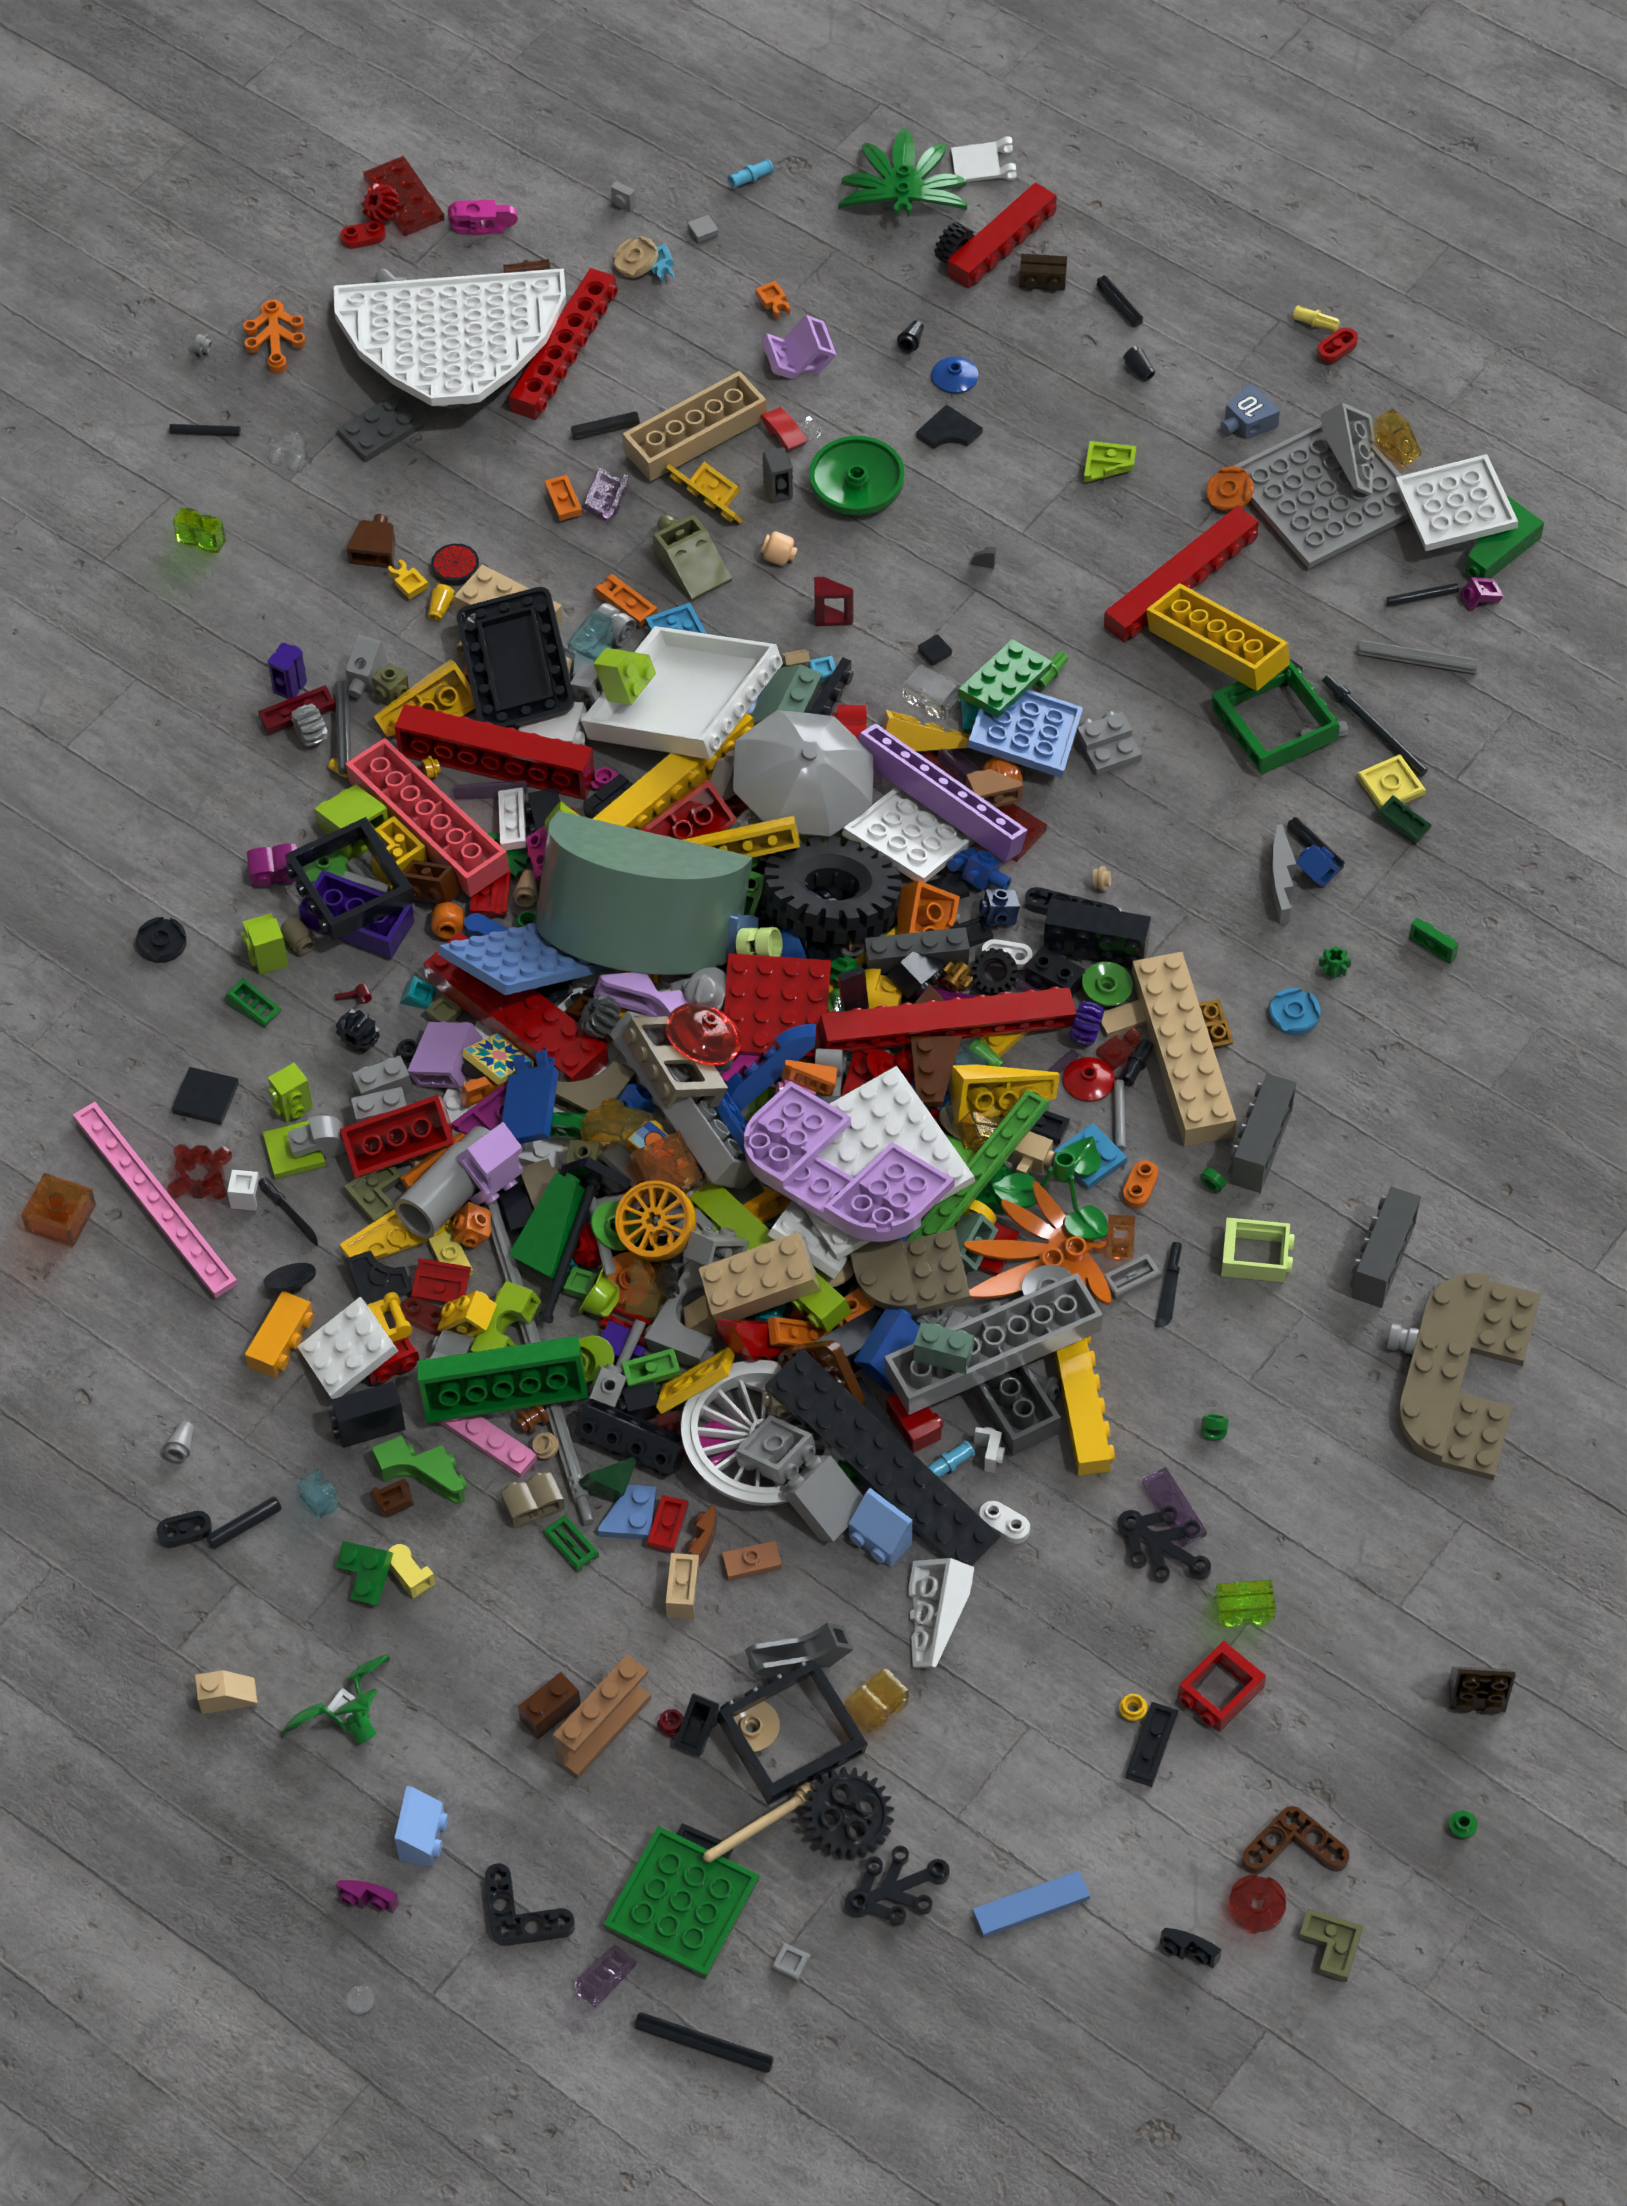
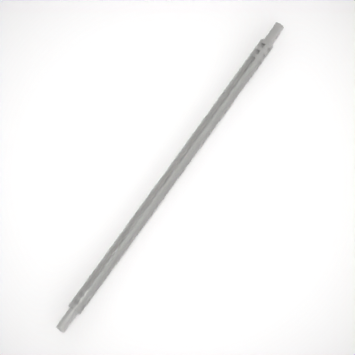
(531, 1335)

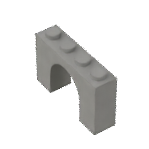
(668, 1331)

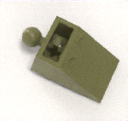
(689, 555)

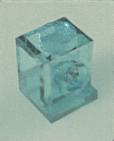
(318, 1494)

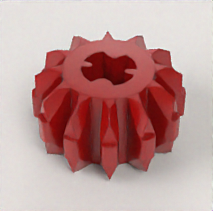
(380, 203)

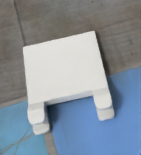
(981, 161)

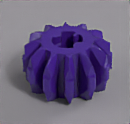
(1086, 1023)

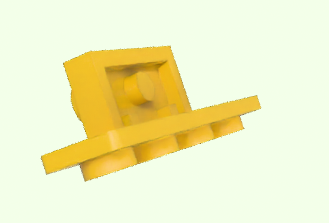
(712, 486)

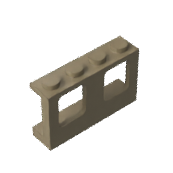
(653, 1060)

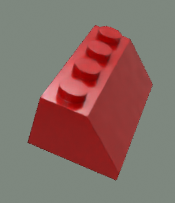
(398, 1136)

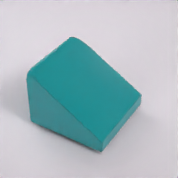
(417, 993)

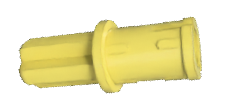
(1316, 319)

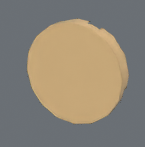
(635, 257)

